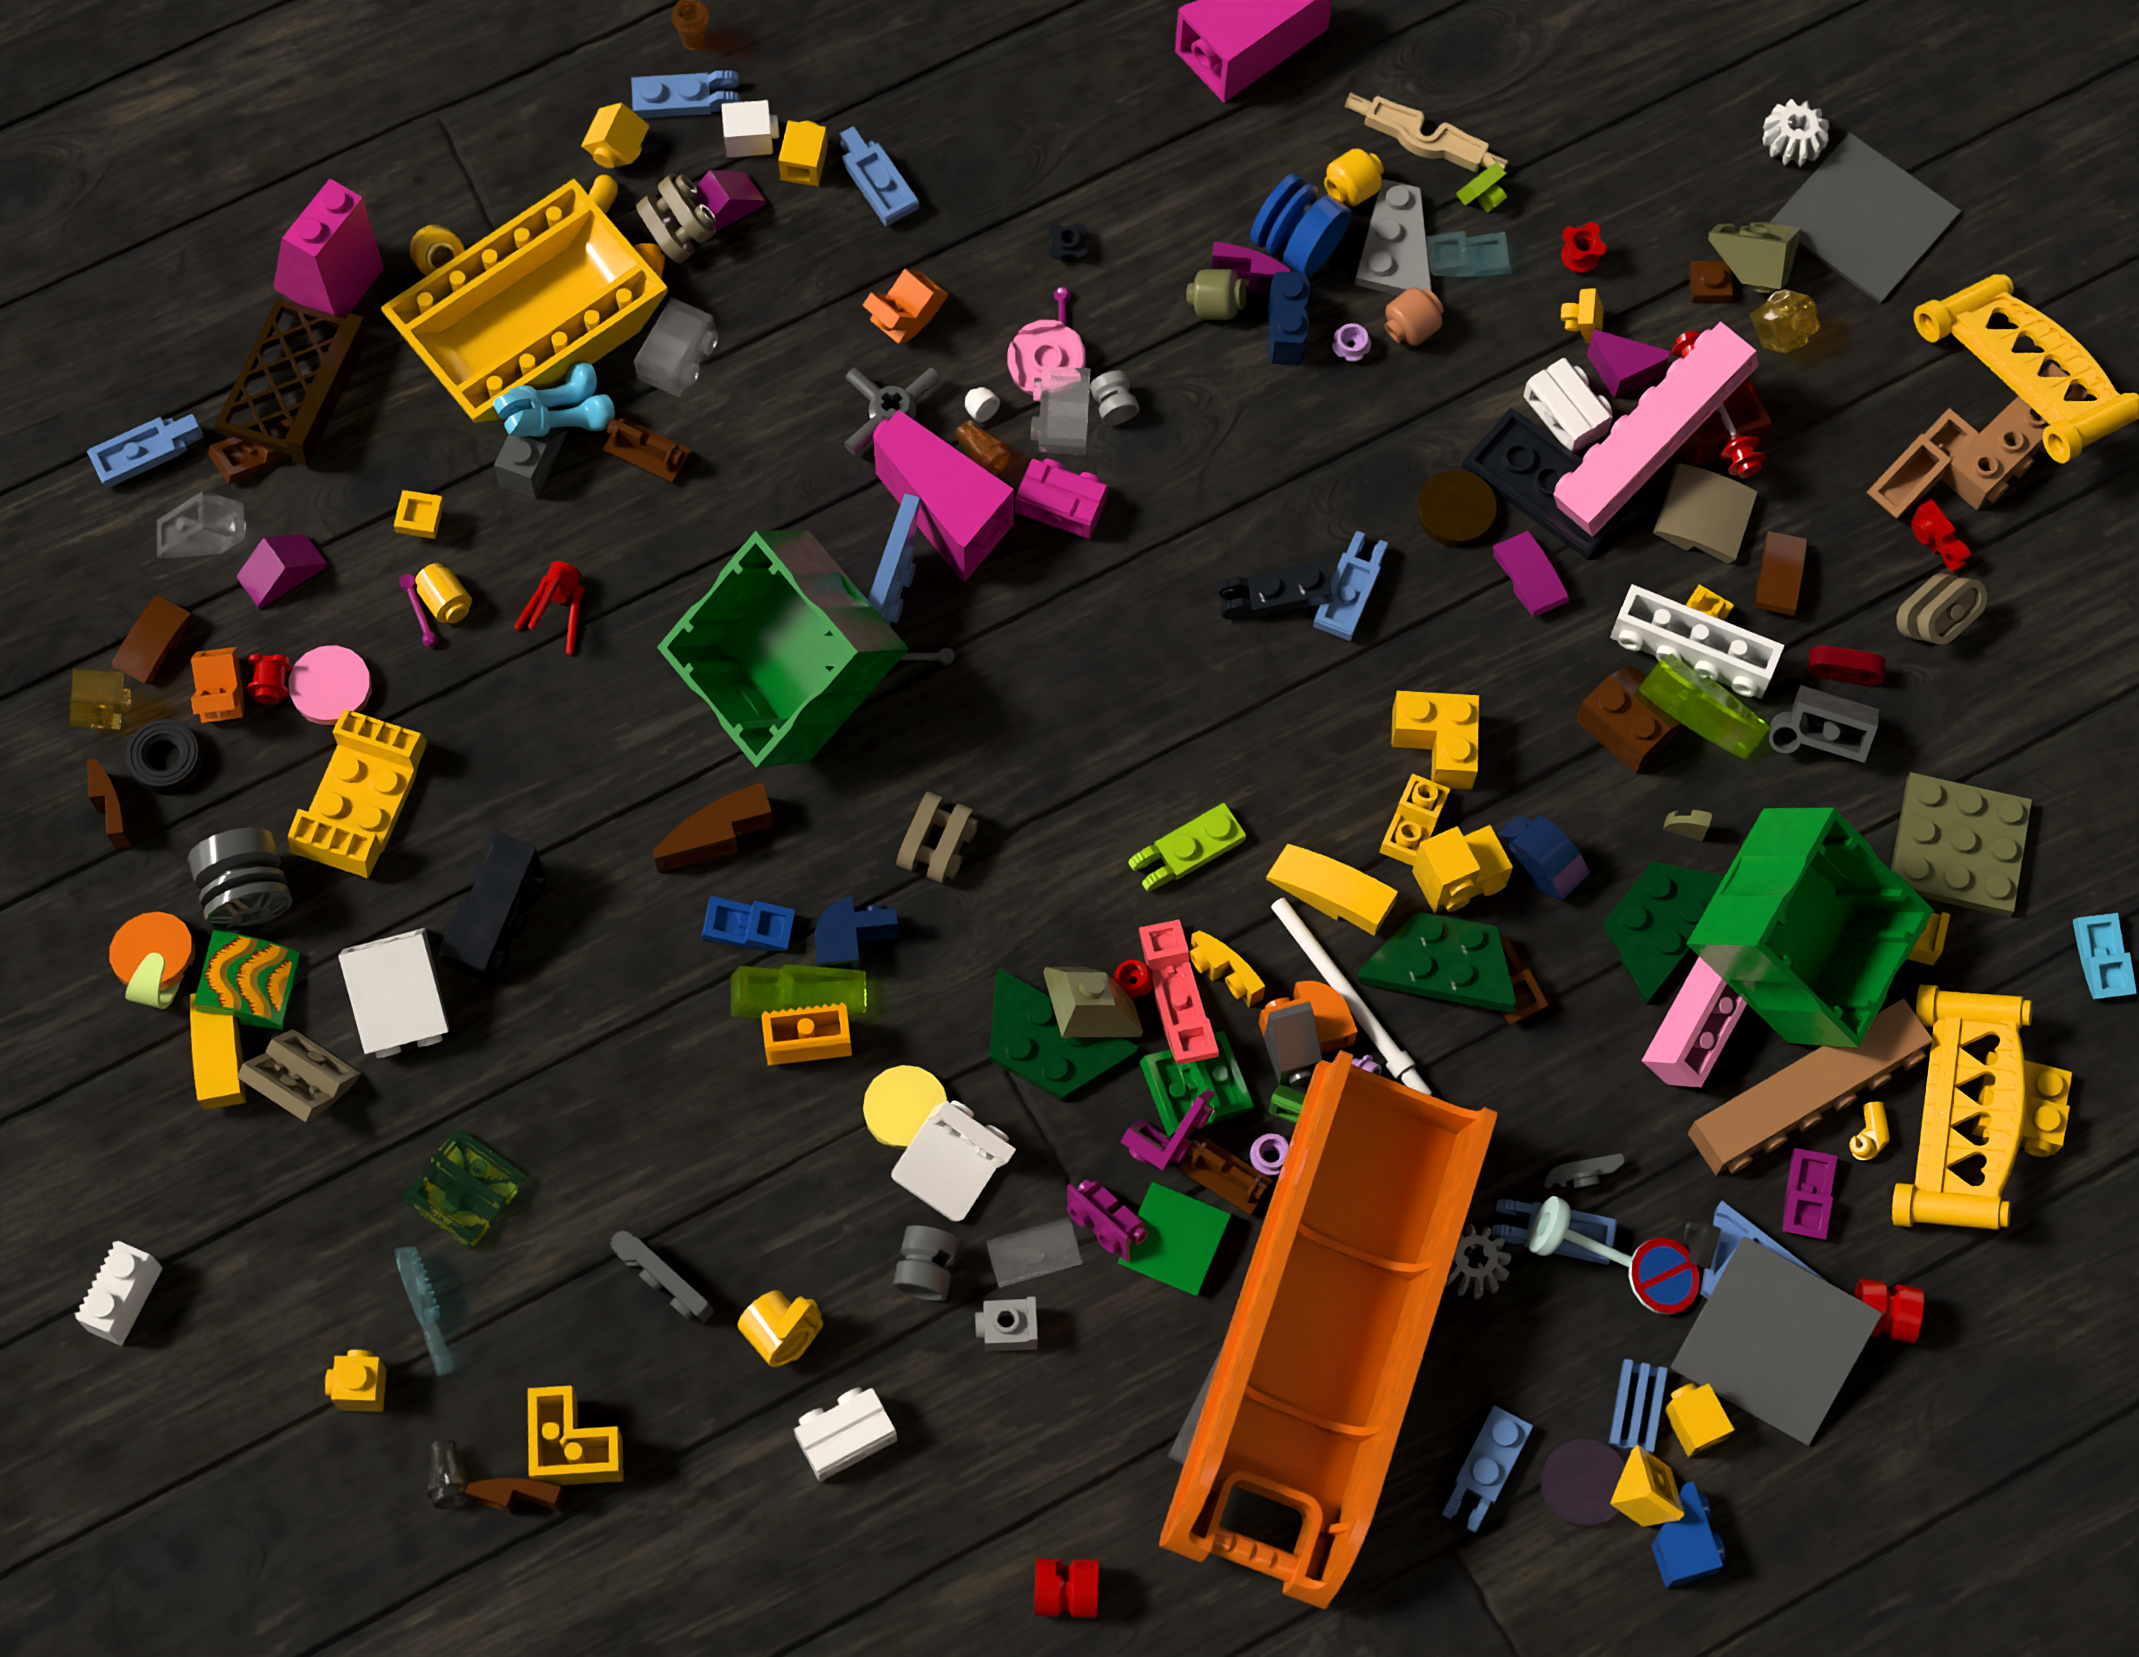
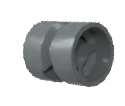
(926, 1261)

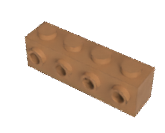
(2002, 449)

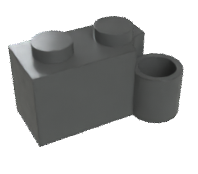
(1826, 724)

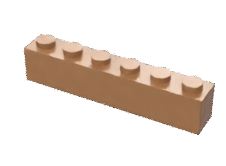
(1807, 1089)

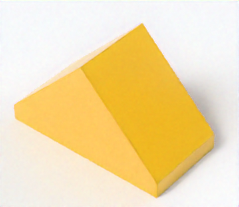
(1647, 1490)

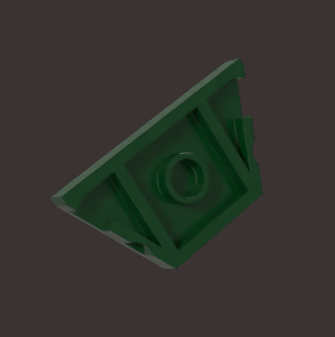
(1657, 921)
(1444, 962)
(1032, 1048)

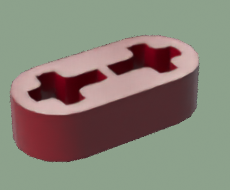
(1846, 665)

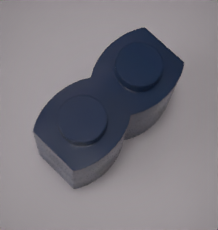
(1288, 318)

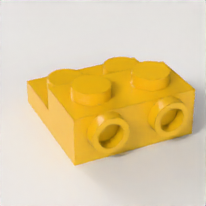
(2045, 1107)

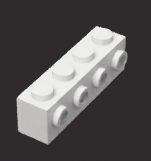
(1698, 640)

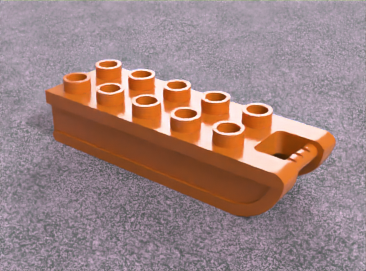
(1331, 1324)

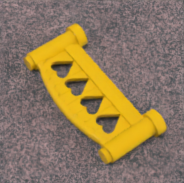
(2071, 422)
(1937, 1192)

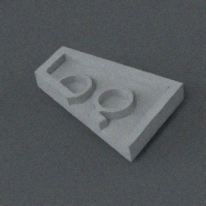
(1395, 242)

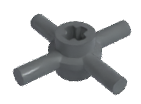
(886, 402)

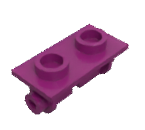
(1091, 1207)

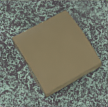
(1705, 512)
(298, 1075)

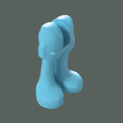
(528, 408)

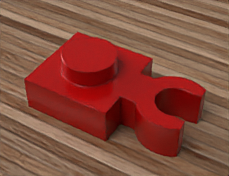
(1937, 532)

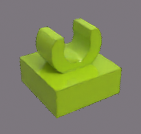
(1484, 188)

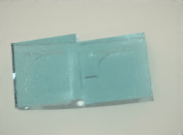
(1468, 257)

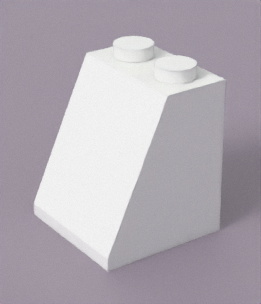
(394, 992)

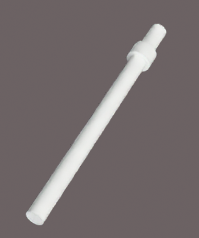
(1399, 1062)

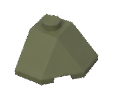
(1758, 252)
(1090, 1004)

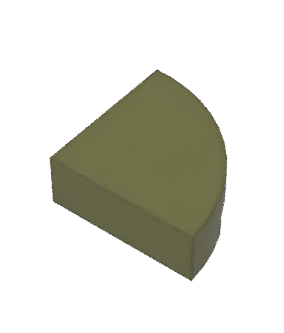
(1688, 826)

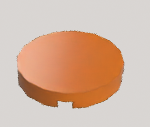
(152, 934)

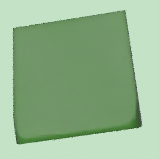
(1286, 1103)

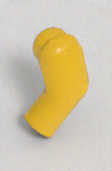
(604, 192)
(1874, 1135)

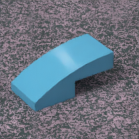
(2103, 956)

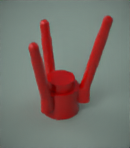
(558, 587)

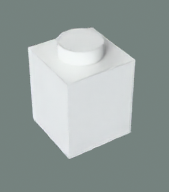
(748, 128)

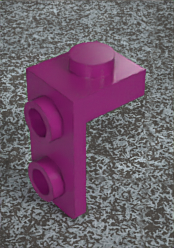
(1154, 1147)

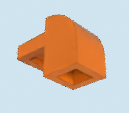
(907, 305)
(217, 685)
(1331, 1014)

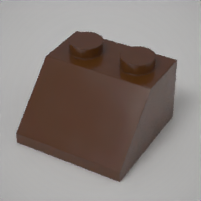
(1627, 719)

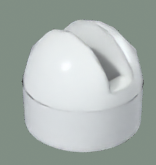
(981, 404)

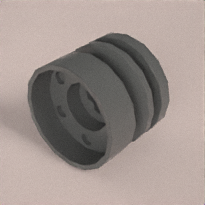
(239, 879)

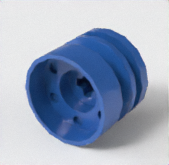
(1300, 225)

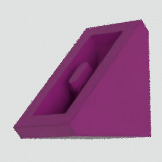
(728, 196)
(1624, 362)
(279, 566)

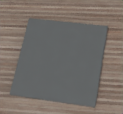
(1866, 217)
(1776, 1340)

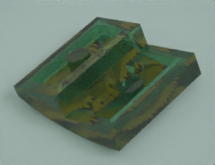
(464, 1188)

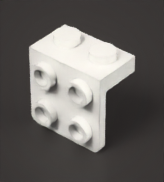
(951, 1159)

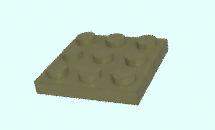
(1961, 843)

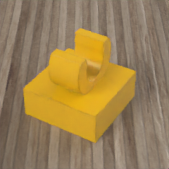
(1585, 315)
(418, 514)
(1709, 603)

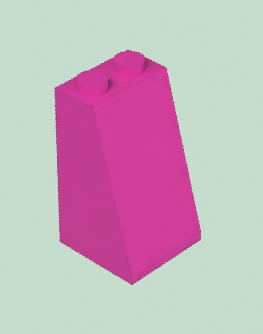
(1243, 39)
(329, 253)
(961, 503)

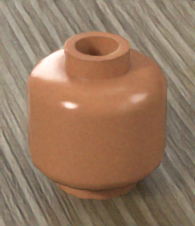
(1413, 316)

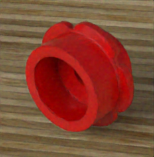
(1138, 970)

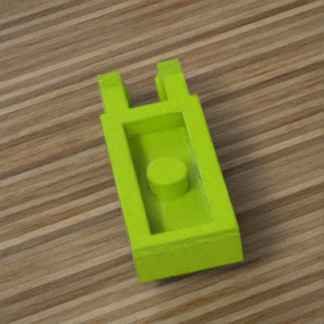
(1190, 846)

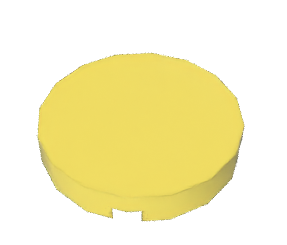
(900, 1103)

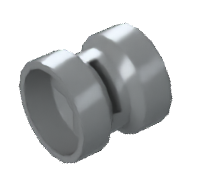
(1114, 397)

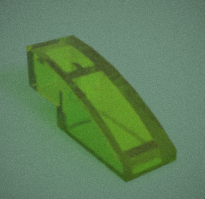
(1704, 706)
(795, 987)

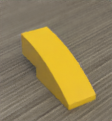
(1333, 887)
(216, 1058)

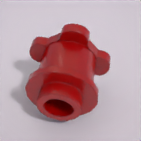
(1582, 247)
(269, 678)

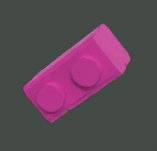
(1061, 497)

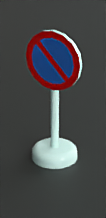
(1657, 1270)

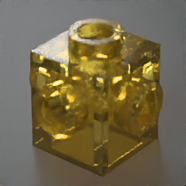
(1786, 321)

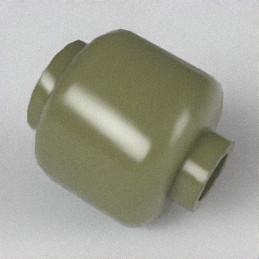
(1217, 294)

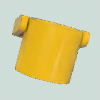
(780, 1328)

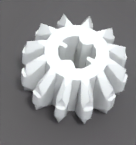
(1795, 132)

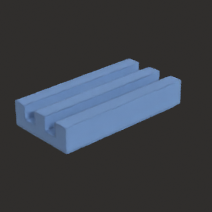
(1644, 1371)

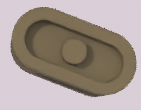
(695, 218)
(1941, 608)
(958, 827)

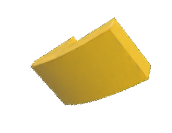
(1414, 818)
(1218, 959)

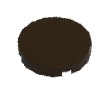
(1456, 508)

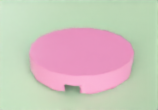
(1038, 347)
(329, 682)

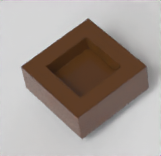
(1710, 282)

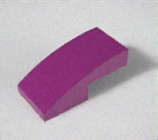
(1247, 264)
(1531, 572)
(1809, 1193)

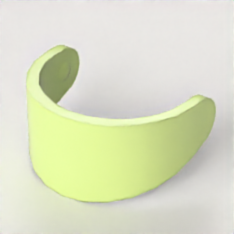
(146, 983)

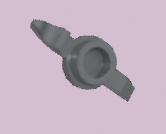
(1583, 1172)

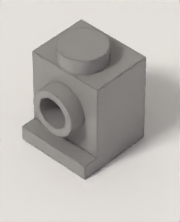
(1019, 1336)

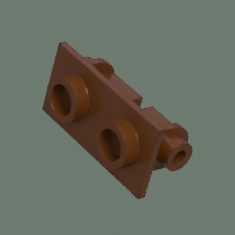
(645, 449)
(1225, 1175)

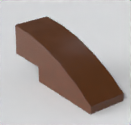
(714, 828)

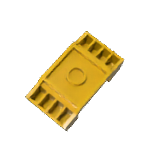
(358, 794)

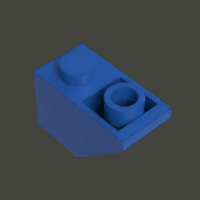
(1686, 1546)

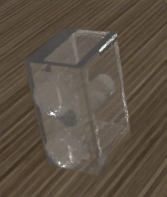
(676, 347)
(1062, 410)
(1034, 1252)

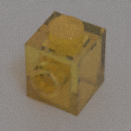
(98, 699)

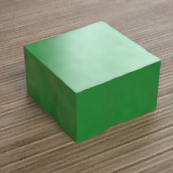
(782, 647)
(1810, 926)

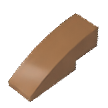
(1922, 464)

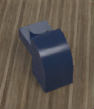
(1545, 853)
(842, 928)

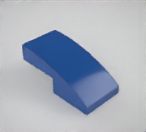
(746, 925)

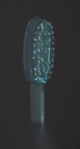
(423, 1306)

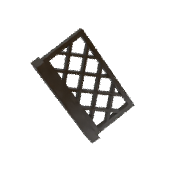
(320, 398)

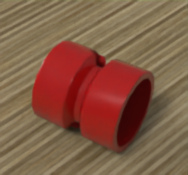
(1900, 1308)
(1066, 1588)

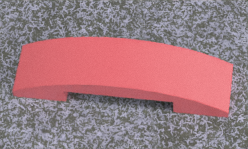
(1177, 993)

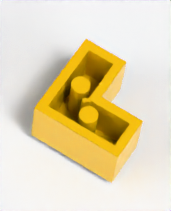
(1446, 727)
(1460, 867)
(562, 1451)

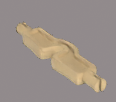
(1406, 126)

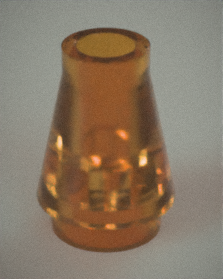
(690, 21)
(983, 448)

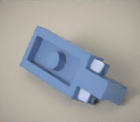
(877, 178)
(143, 448)

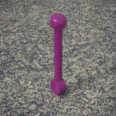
(1062, 296)
(408, 584)

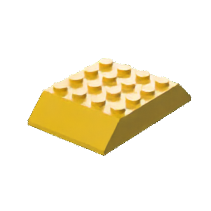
(528, 302)

